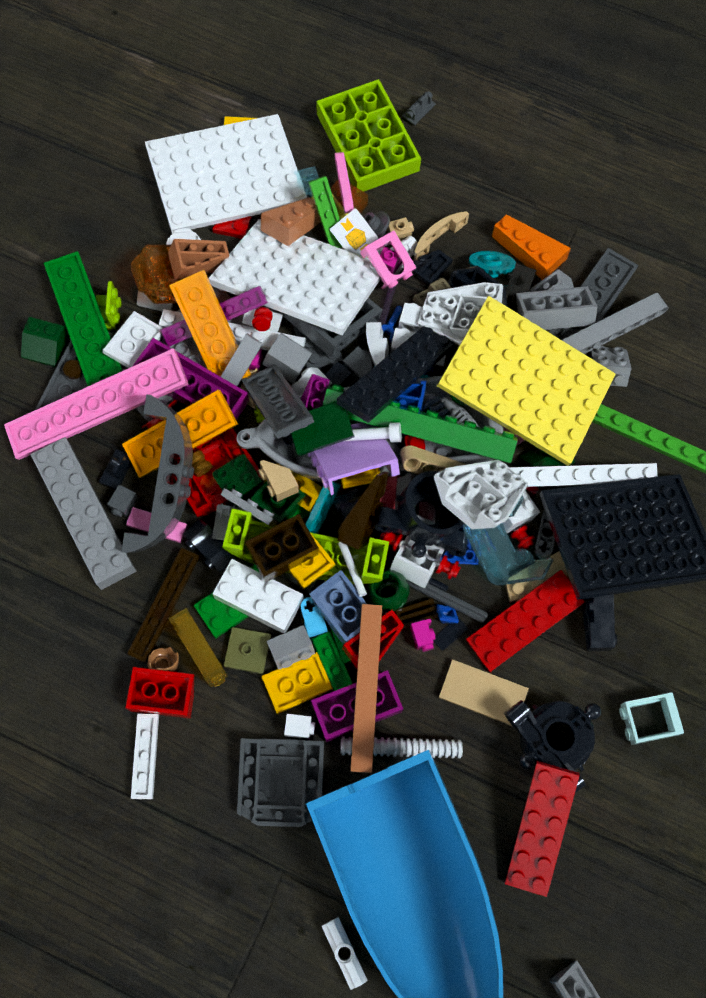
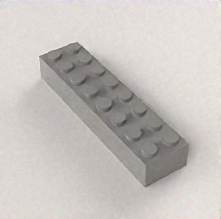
(83, 513)

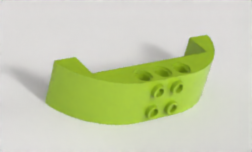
(368, 560)

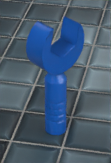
(389, 328)

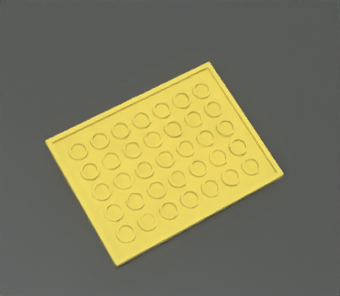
(527, 380)

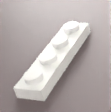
(145, 756)

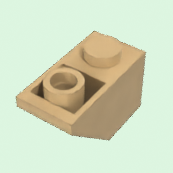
(280, 480)

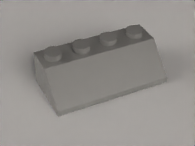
(558, 307)

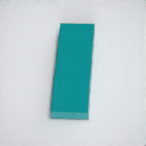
(321, 508)

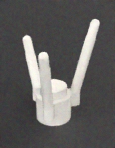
(409, 244)

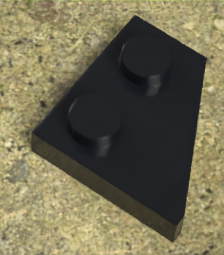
(431, 266)

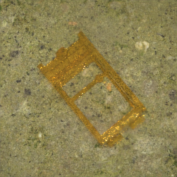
(198, 648)

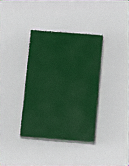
(329, 427)

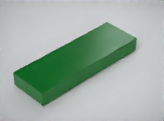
(332, 661)

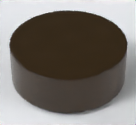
(72, 369)

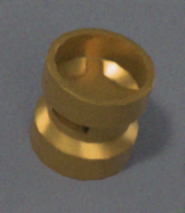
(200, 465)

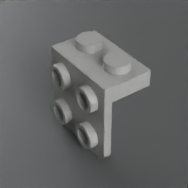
(616, 360)

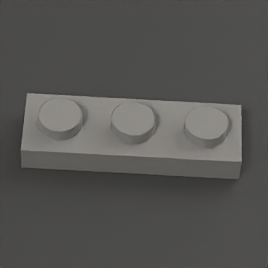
(249, 506)

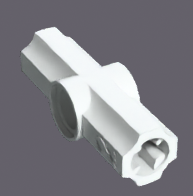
(350, 967)

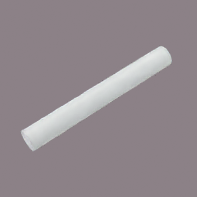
(352, 569)

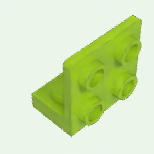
(109, 307)

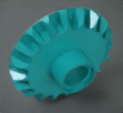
(493, 262)

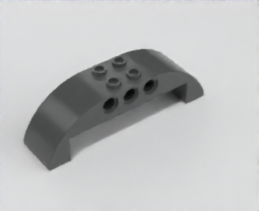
(175, 445)

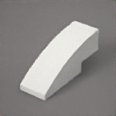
(377, 344)

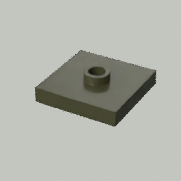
(247, 650)

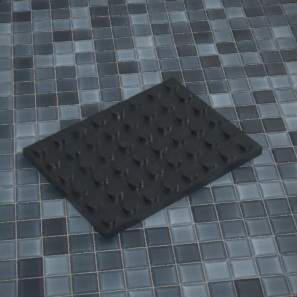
(627, 535)

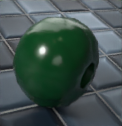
(390, 581)

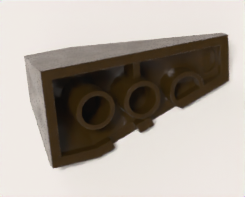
(361, 520)

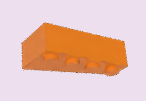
(530, 246)

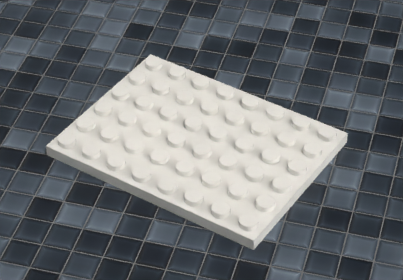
(224, 172)
(299, 279)

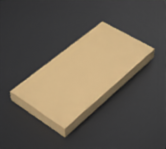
(481, 691)

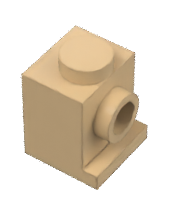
(401, 227)

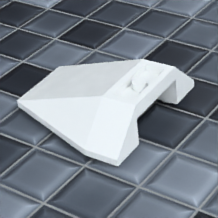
(454, 309)
(480, 492)

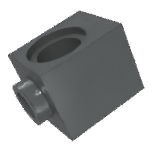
(122, 502)

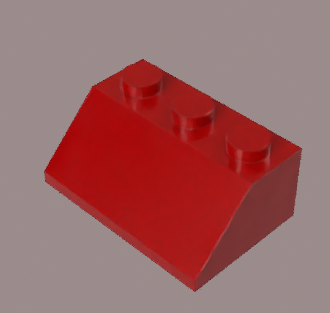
(161, 692)

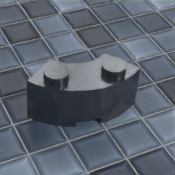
(200, 538)

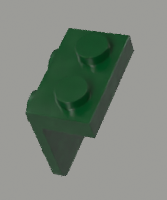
(240, 476)

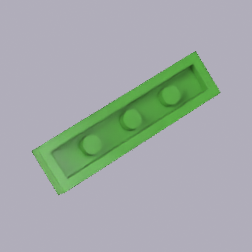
(326, 207)

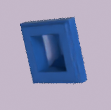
(447, 614)

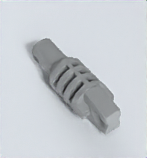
(457, 411)

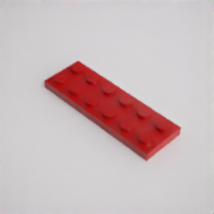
(524, 621)
(542, 828)

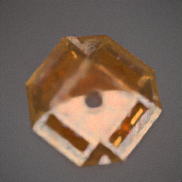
(154, 274)

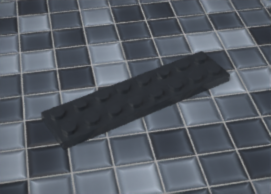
(395, 374)

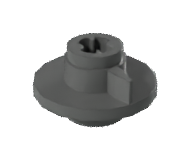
(378, 222)

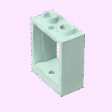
(670, 713)

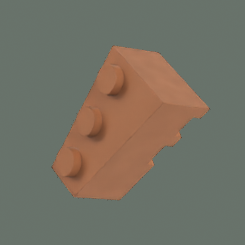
(290, 221)
(193, 256)

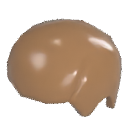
(163, 659)

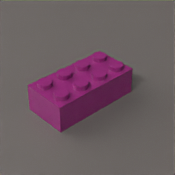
(337, 709)

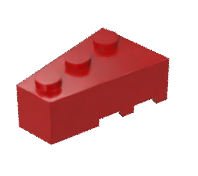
(390, 628)

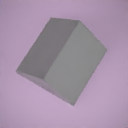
(288, 357)
(573, 983)

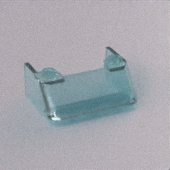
(499, 558)

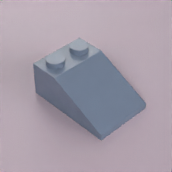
(339, 606)

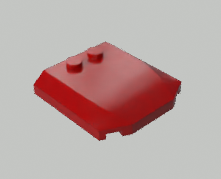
(205, 490)

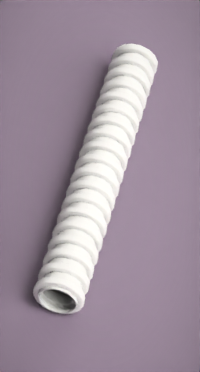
(409, 747)

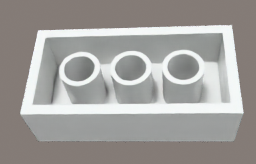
(265, 602)

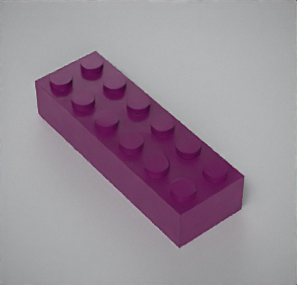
(200, 380)

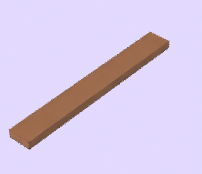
(366, 689)

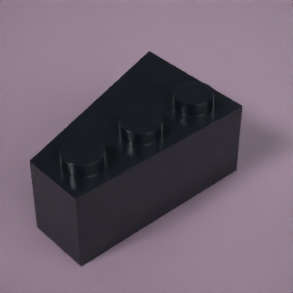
(599, 623)

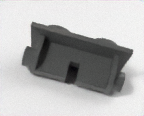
(419, 108)

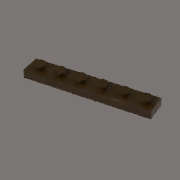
(163, 605)

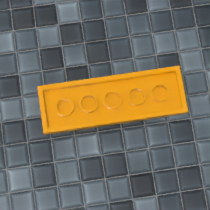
(206, 321)
(203, 420)

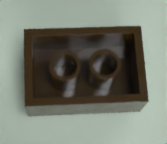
(282, 548)

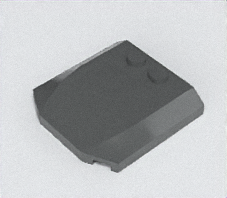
(279, 780)

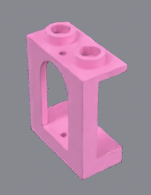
(389, 279)

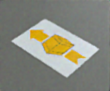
(354, 233)

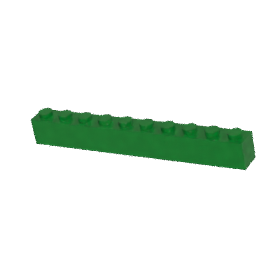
(439, 429)

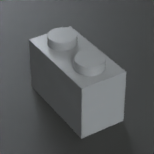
(291, 647)

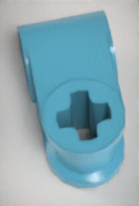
(314, 620)

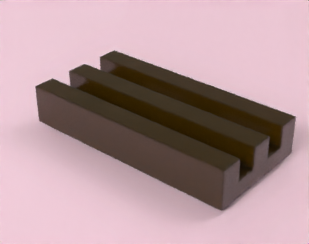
(416, 606)

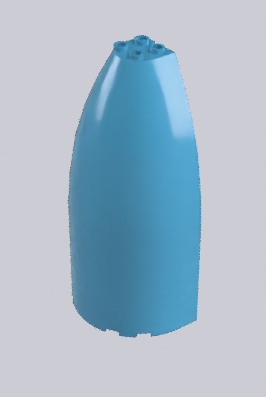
(412, 882)

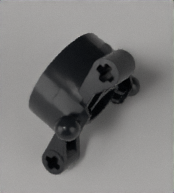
(406, 522)
(533, 729)

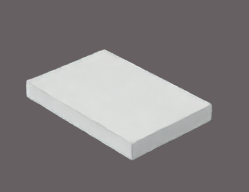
(132, 339)

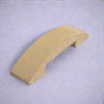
(453, 222)

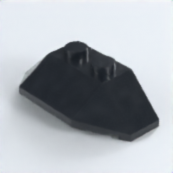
(471, 276)

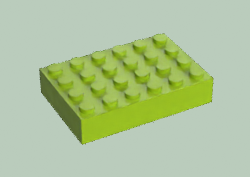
(369, 134)

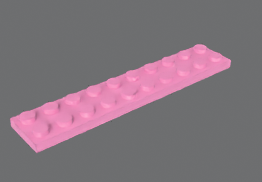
(96, 404)

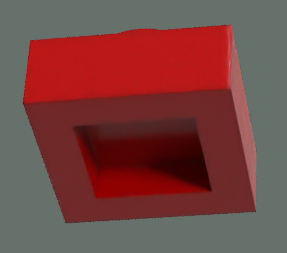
(414, 441)

